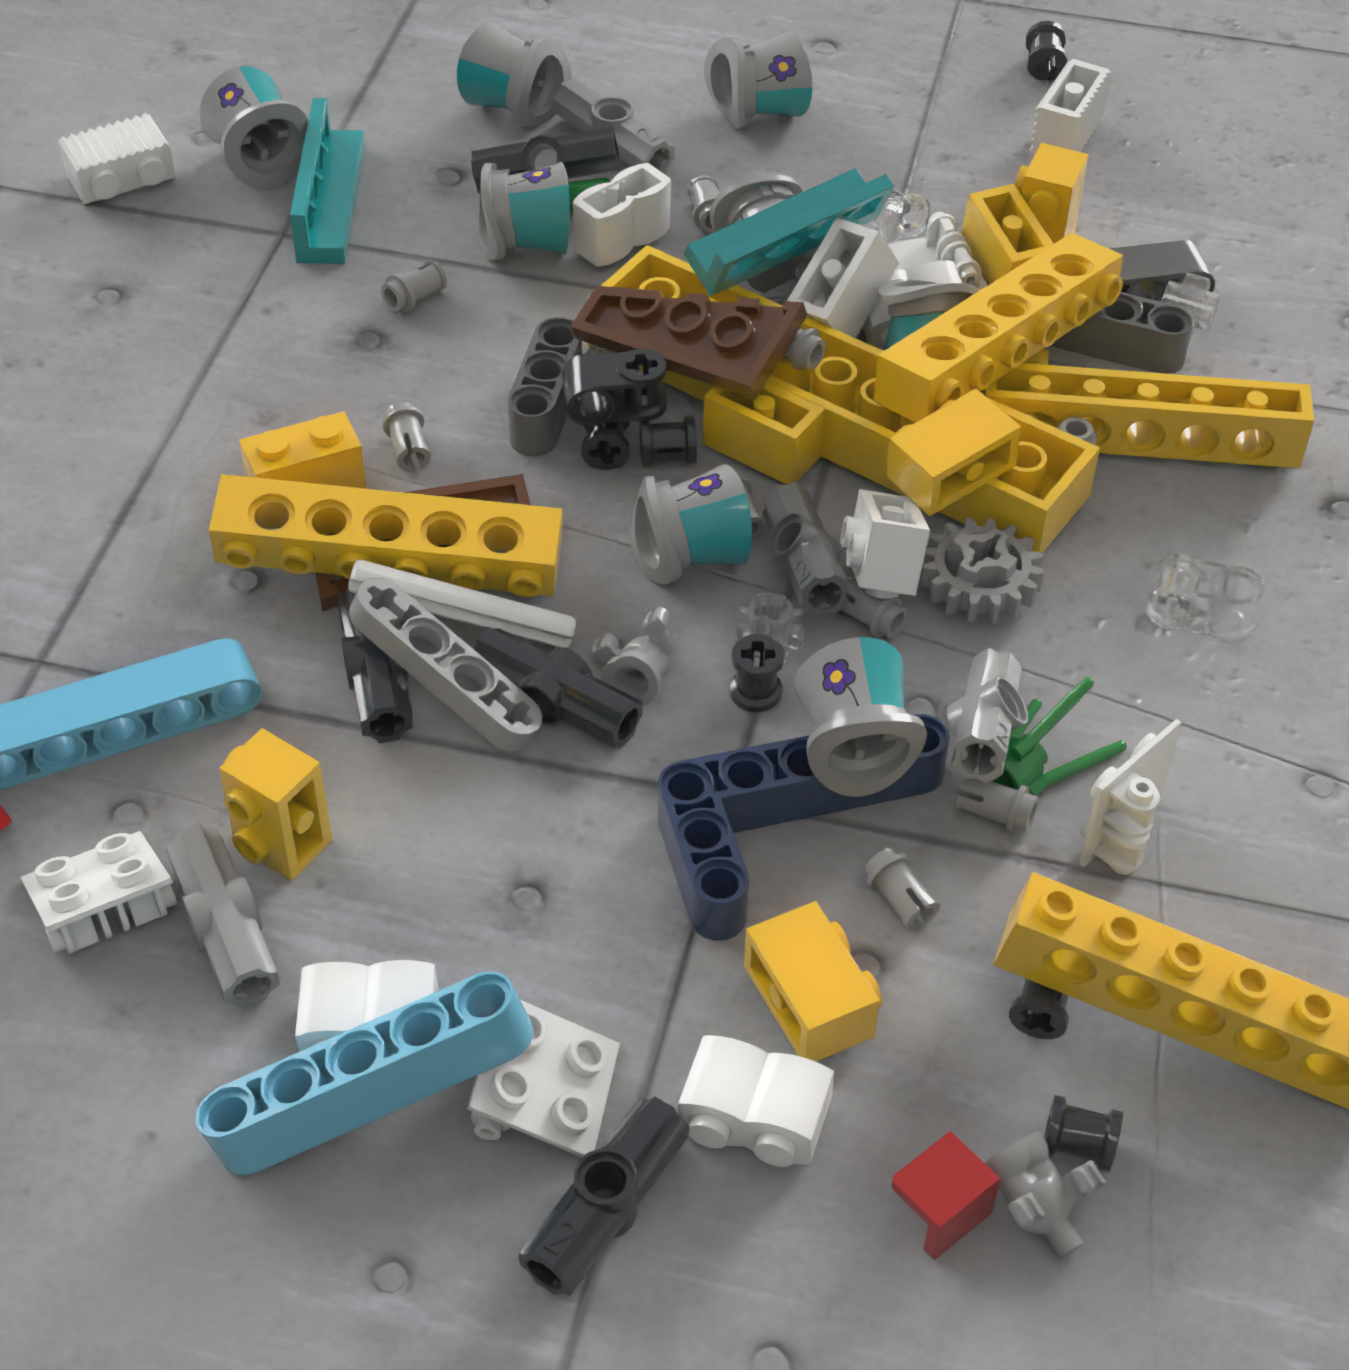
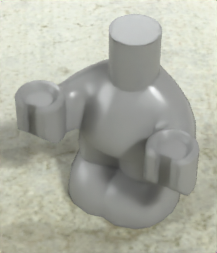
(641, 662)
(1038, 1194)

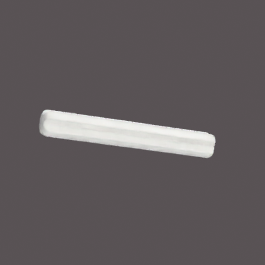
(473, 606)

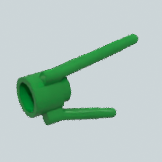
(1027, 756)

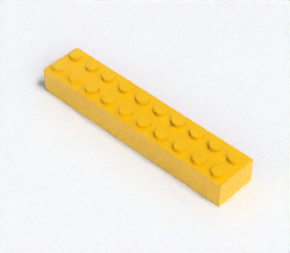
(1036, 495)

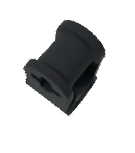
(609, 387)

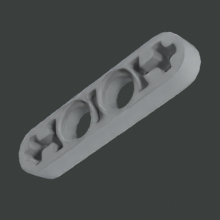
(451, 659)

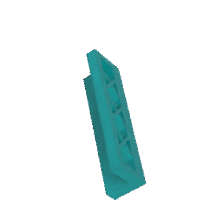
(325, 189)
(784, 230)

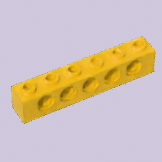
(998, 327)
(1168, 412)
(364, 517)
(1179, 986)

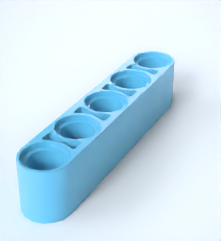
(125, 710)
(365, 1073)

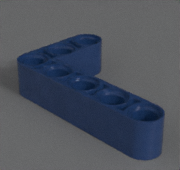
(749, 789)

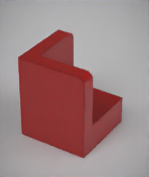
(948, 1191)

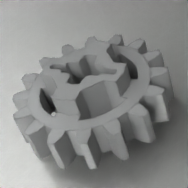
(982, 570)

